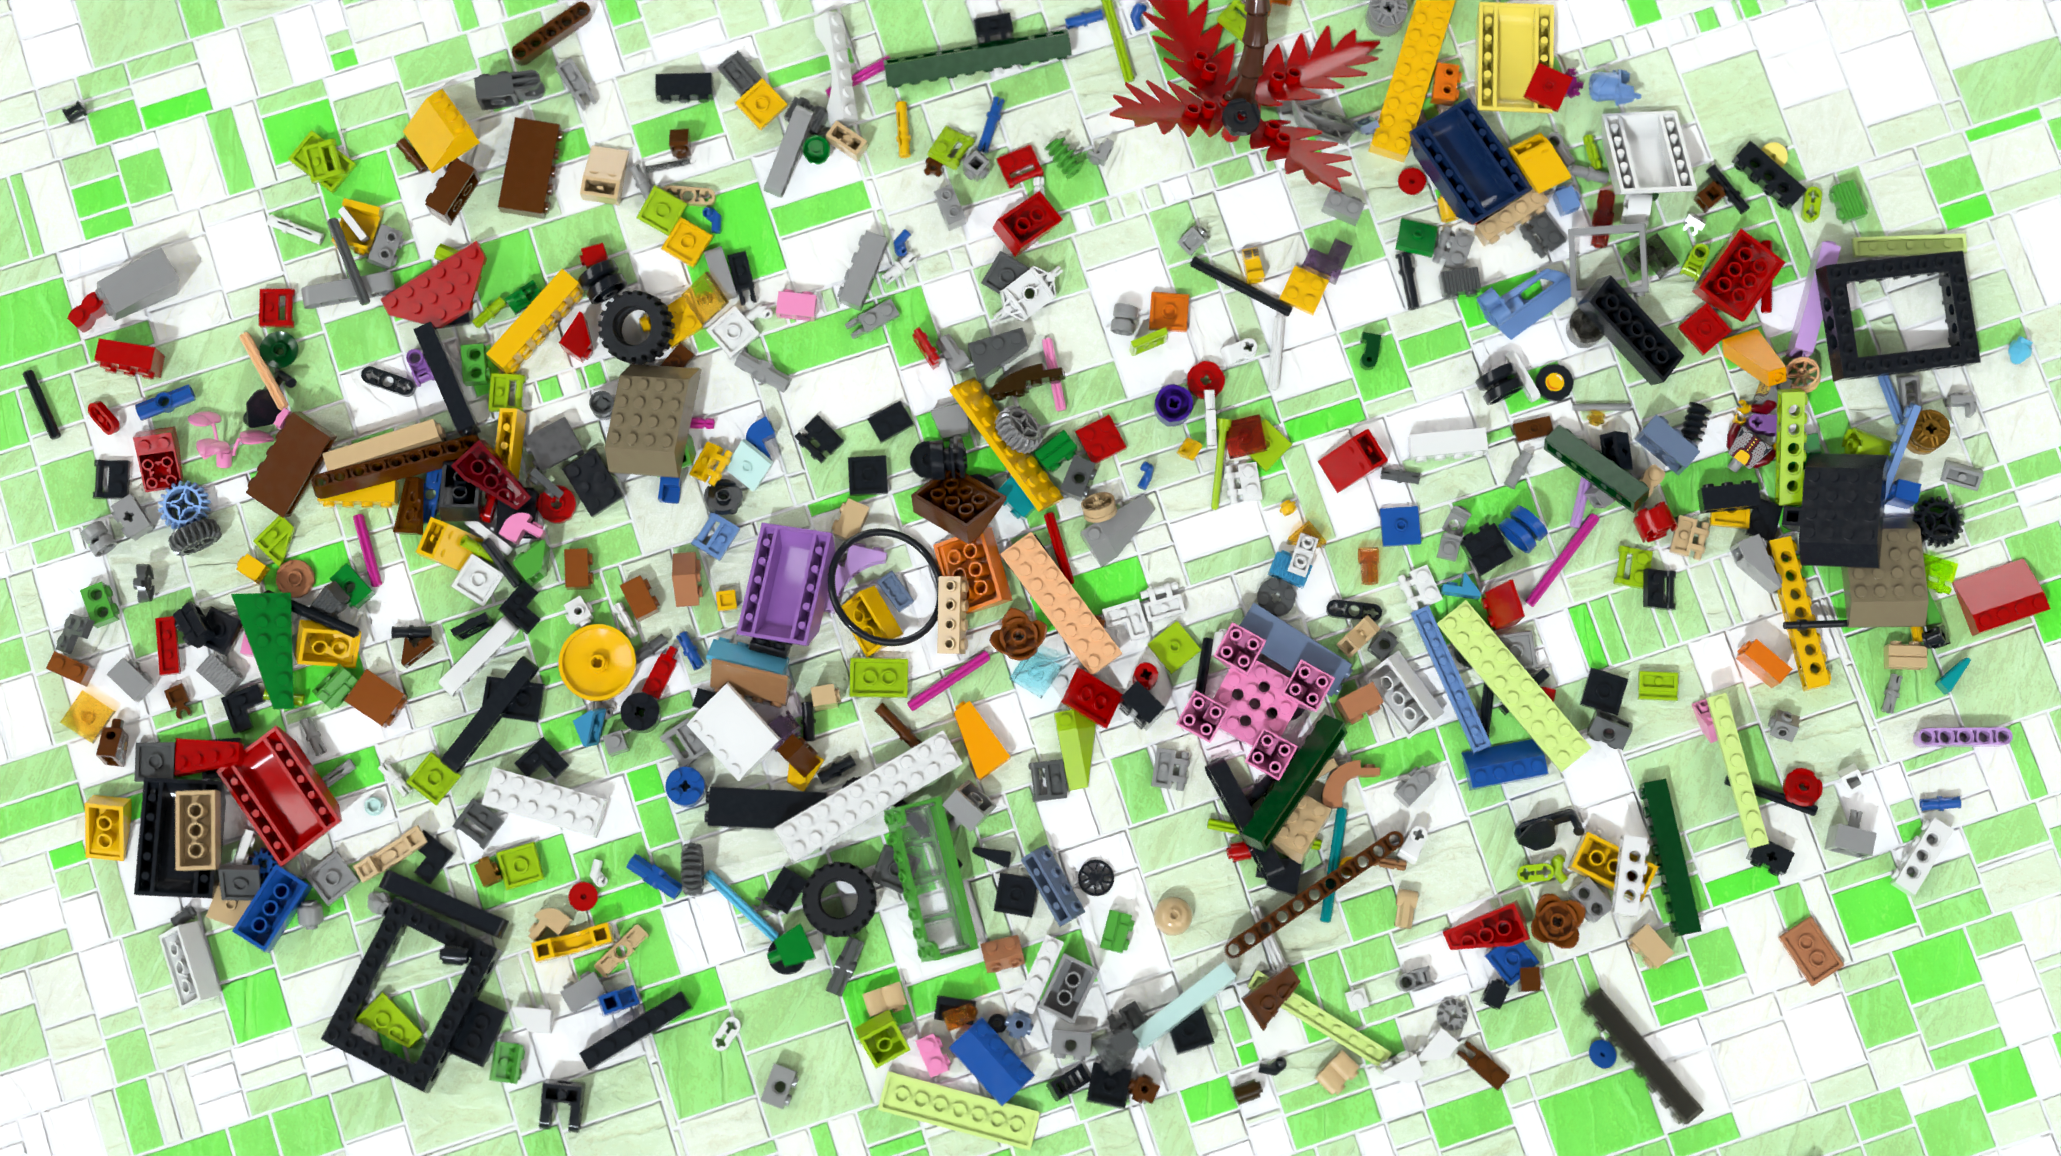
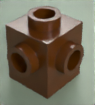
(1149, 1092)

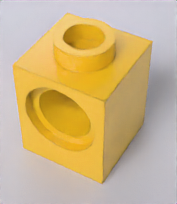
(252, 568)

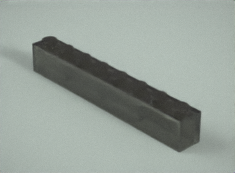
(1641, 1056)

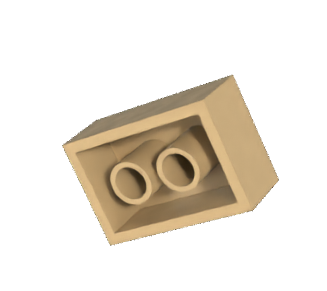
(1302, 829)

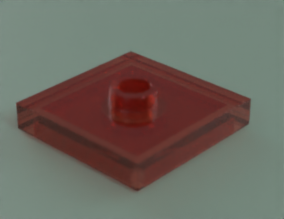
(1245, 437)

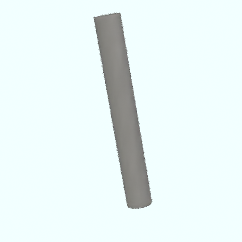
(1601, 407)

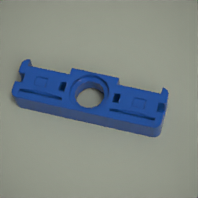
(430, 506)

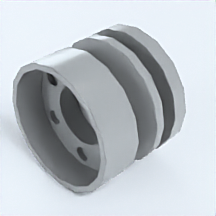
(1384, 22)

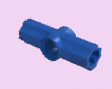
(154, 406)
(654, 876)

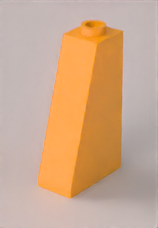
(1755, 356)
(981, 743)

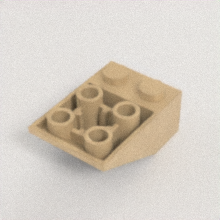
(604, 175)

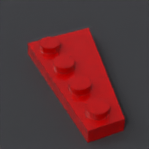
(204, 755)

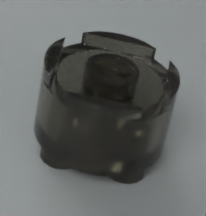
(1578, 334)

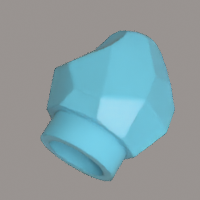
(2019, 350)

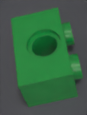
(361, 593)

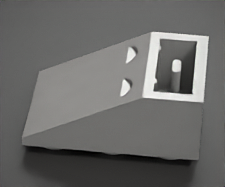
(1754, 560)

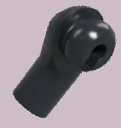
(1274, 1068)

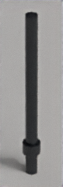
(1803, 624)

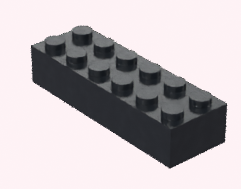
(1630, 330)

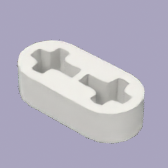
(730, 1037)

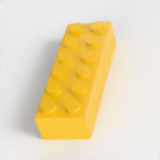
(535, 322)

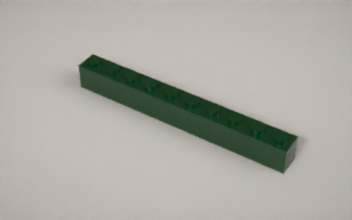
(977, 57)

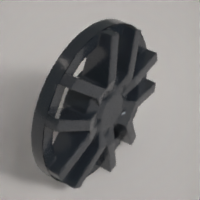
(1095, 878)

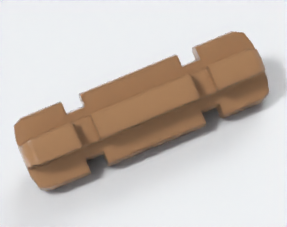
(1392, 863)

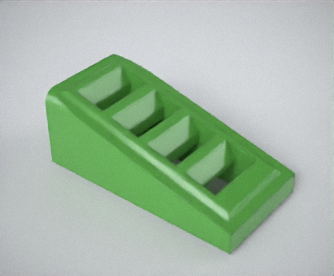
(1933, 615)

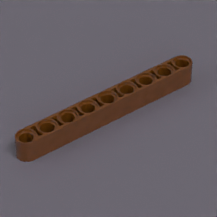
(390, 467)

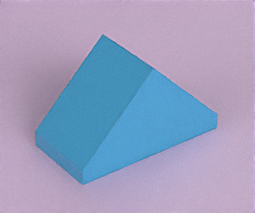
(590, 726)

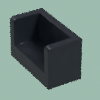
(946, 1003)

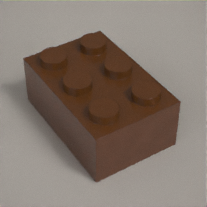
(452, 191)

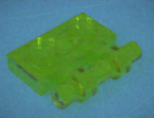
(1940, 569)

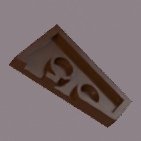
(410, 510)
(1269, 996)

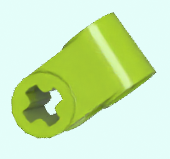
(1693, 264)

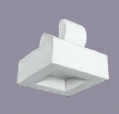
(1695, 221)

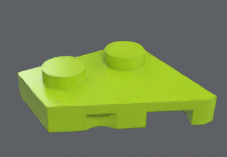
(276, 540)

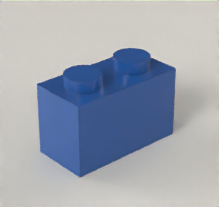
(1903, 494)

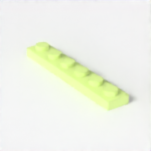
(1908, 245)

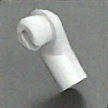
(759, 312)

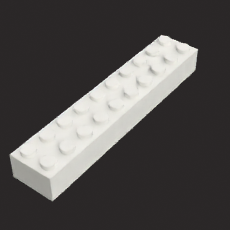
(867, 796)

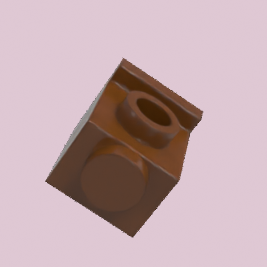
(1704, 202)

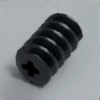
(1694, 422)

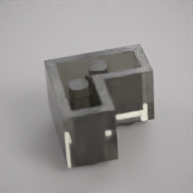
(1659, 257)

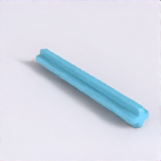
(741, 905)

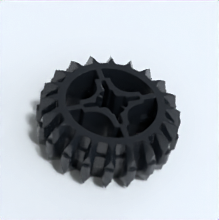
(1950, 529)

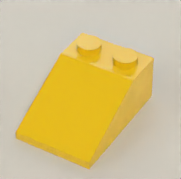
(325, 646)
(107, 827)

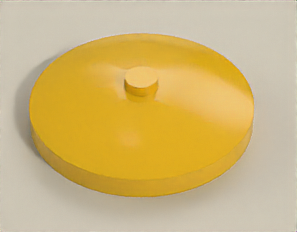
(597, 662)

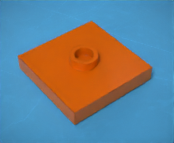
(1169, 311)

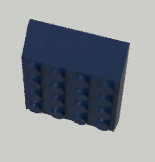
(1467, 163)

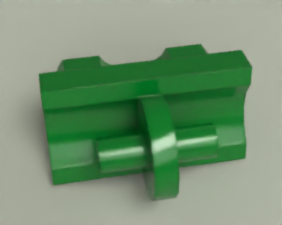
(523, 297)

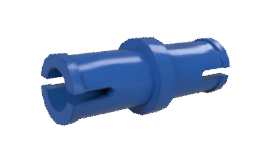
(1084, 19)
(690, 650)
(1940, 803)

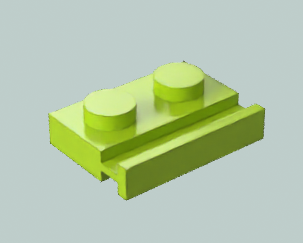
(1657, 686)

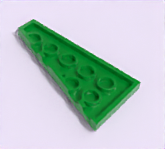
(269, 634)

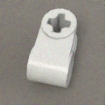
(1236, 353)
(1411, 847)

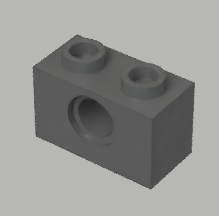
(1082, 467)
(1604, 720)

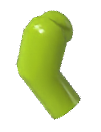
(1557, 862)

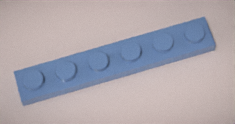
(1897, 448)

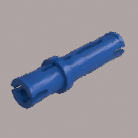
(993, 117)

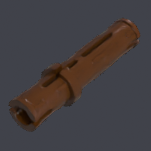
(895, 723)

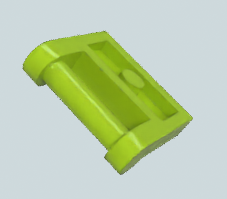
(1232, 20)
(946, 143)
(317, 162)
(500, 391)
(1640, 560)

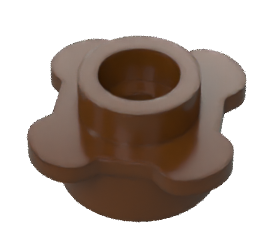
(929, 170)

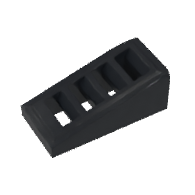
(996, 856)
(1054, 1090)

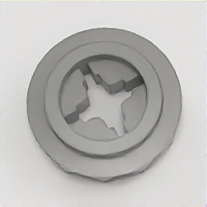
(1443, 1017)

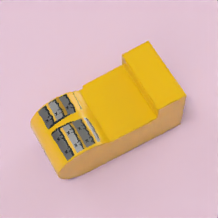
(1252, 266)

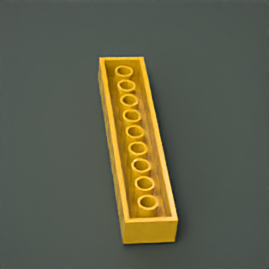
(1411, 78)

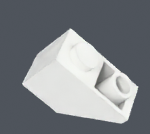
(535, 1019)
(1438, 1047)
(1402, 1068)

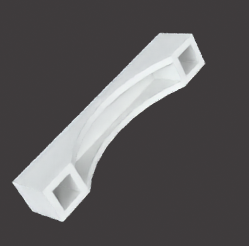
(831, 33)

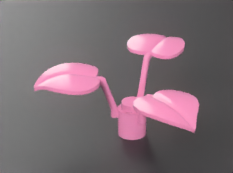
(209, 447)

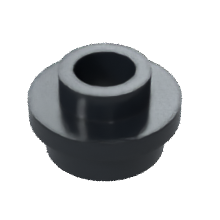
(997, 1017)

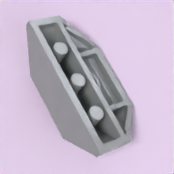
(1334, 127)

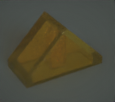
(1307, 529)

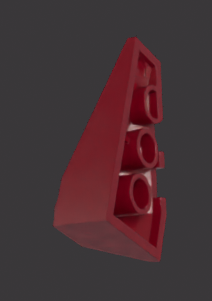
(488, 472)

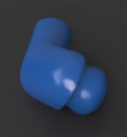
(1147, 476)

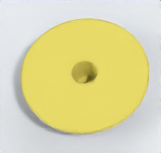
(1776, 152)

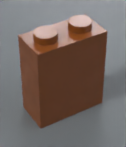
(376, 699)

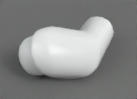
(596, 874)

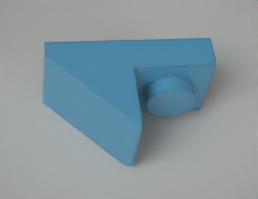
(1466, 589)

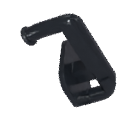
(261, 407)
(1540, 832)

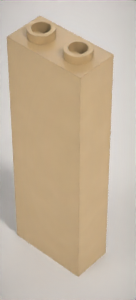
(388, 444)

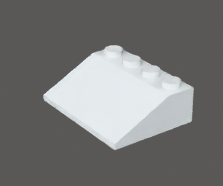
(733, 732)

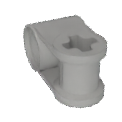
(1418, 979)

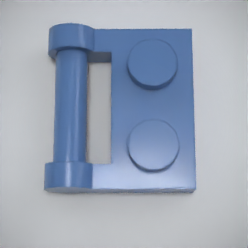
(720, 539)

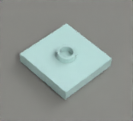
(749, 465)

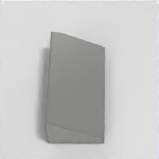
(1962, 475)

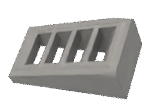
(1914, 379)

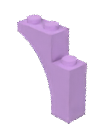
(857, 560)

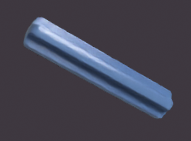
(1891, 398)

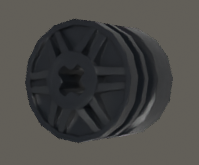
(947, 459)

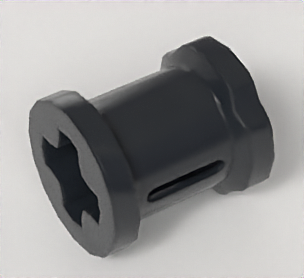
(71, 117)

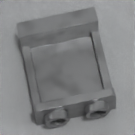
(552, 445)

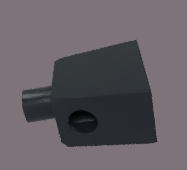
(1287, 882)

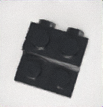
(1486, 548)

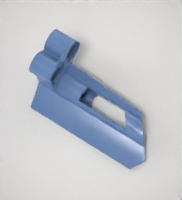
(1513, 313)

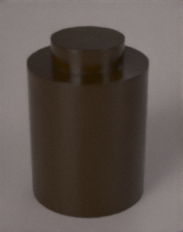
(1247, 1091)

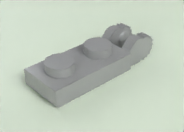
(575, 82)
(874, 318)

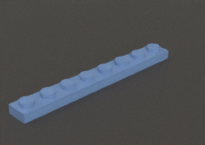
(1451, 679)

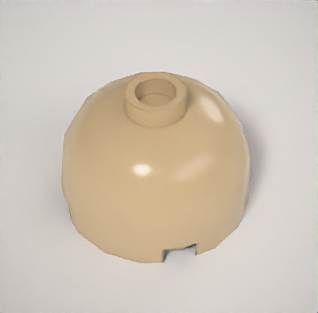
(1172, 916)

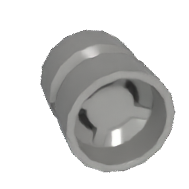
(1124, 318)
(99, 540)

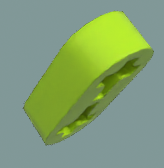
(1806, 204)
(1535, 867)

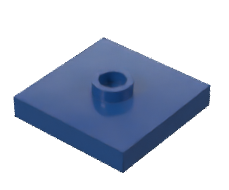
(1400, 526)
(1510, 959)

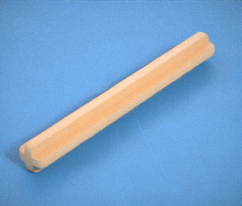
(263, 371)

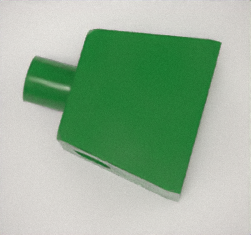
(792, 948)

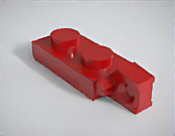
(661, 673)

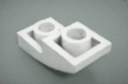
(1303, 554)

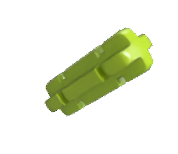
(1592, 152)

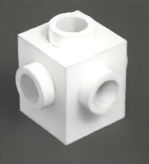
(574, 607)

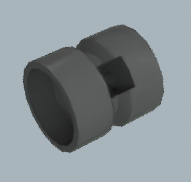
(601, 405)

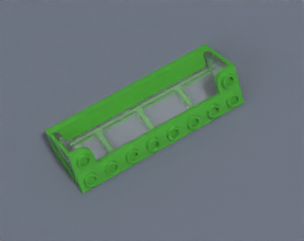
(931, 879)

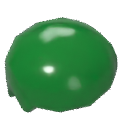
(816, 149)

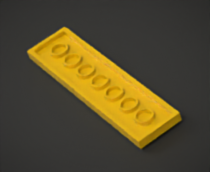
(1021, 466)

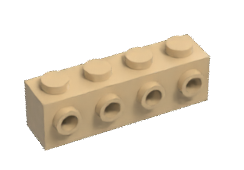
(1511, 216)
(952, 615)

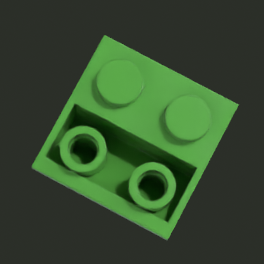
(534, 563)

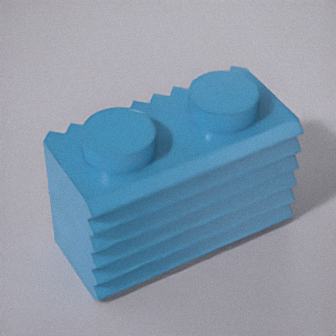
(1279, 570)

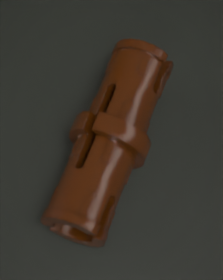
(411, 155)

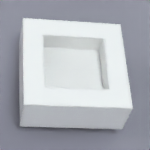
(1356, 999)

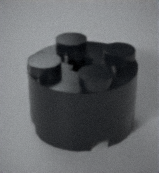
(630, 712)

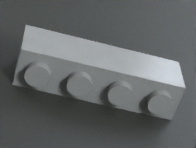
(863, 270)

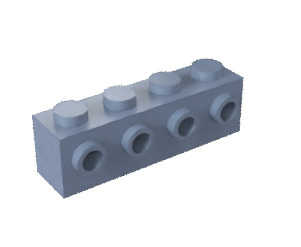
(1053, 885)

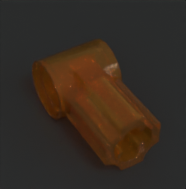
(1368, 559)
(959, 1016)

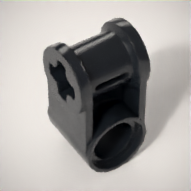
(1936, 638)

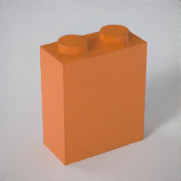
(1763, 663)

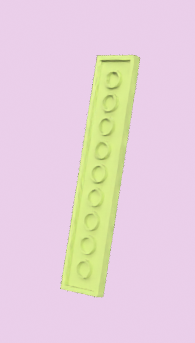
(1513, 686)

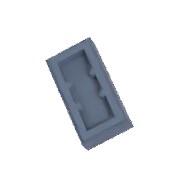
(895, 591)

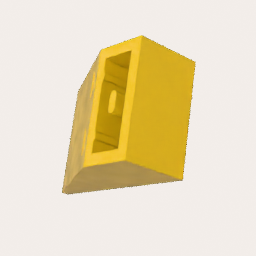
(1539, 163)
(442, 544)

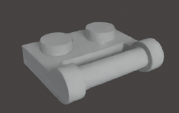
(690, 741)

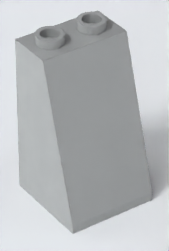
(138, 285)

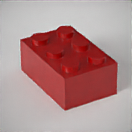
(129, 358)

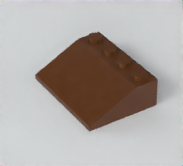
(958, 505)

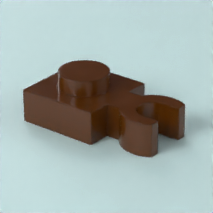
(177, 698)

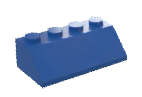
(1504, 764)
(272, 908)
(991, 1061)

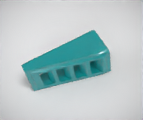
(1950, 678)

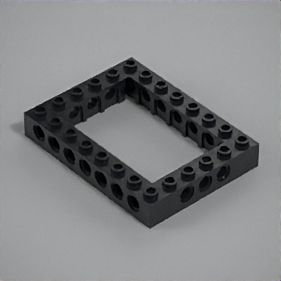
(1838, 323)
(426, 1070)

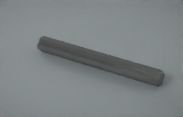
(348, 261)

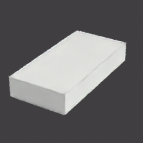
(353, 224)

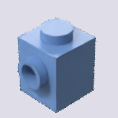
(1566, 200)

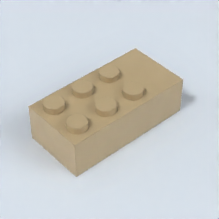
(198, 830)

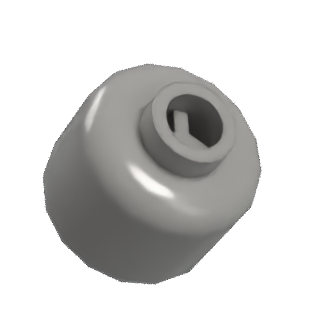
(310, 914)

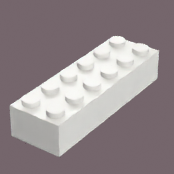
(544, 802)

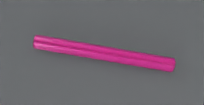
(1562, 560)

